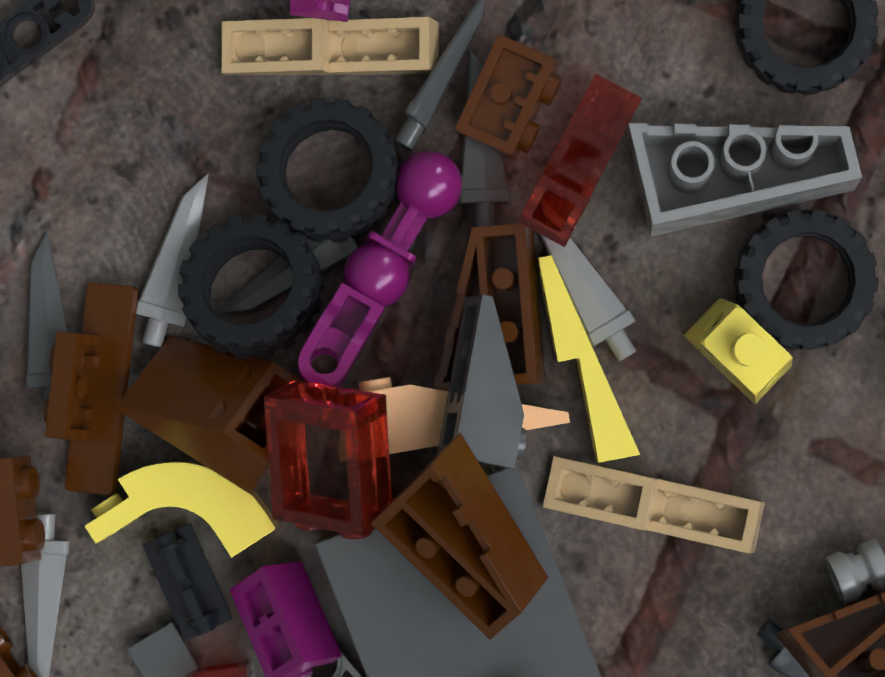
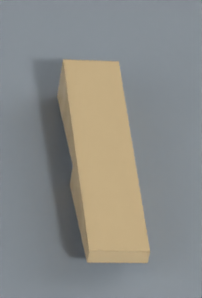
(330, 46)
(654, 505)

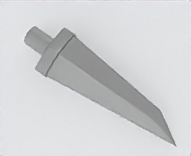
(160, 294)
(594, 301)
(42, 596)

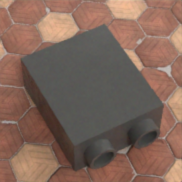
(414, 631)

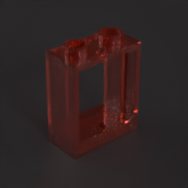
(367, 450)

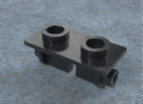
(187, 582)

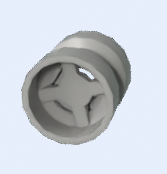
(854, 573)

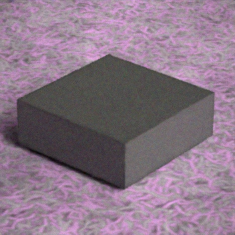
(163, 654)

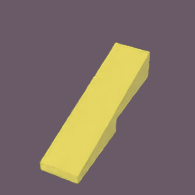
(607, 426)

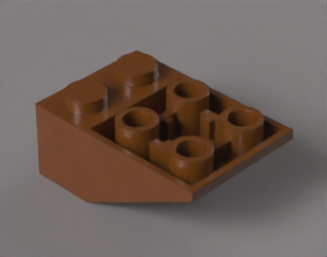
(208, 406)

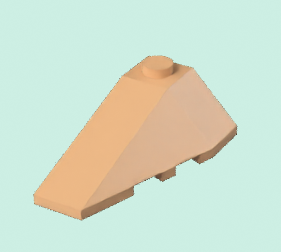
(418, 413)

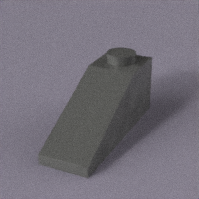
(483, 390)

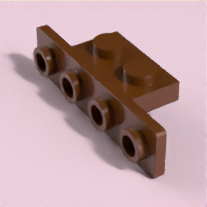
(87, 385)

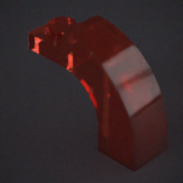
(579, 160)

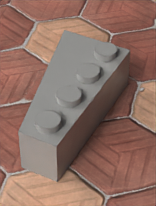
(722, 173)

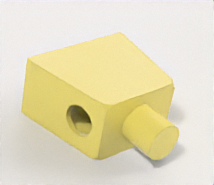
(739, 348)

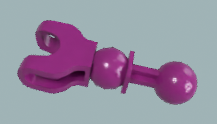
(379, 270)

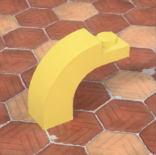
(190, 485)

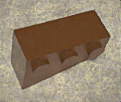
(501, 265)
(464, 539)
(841, 641)

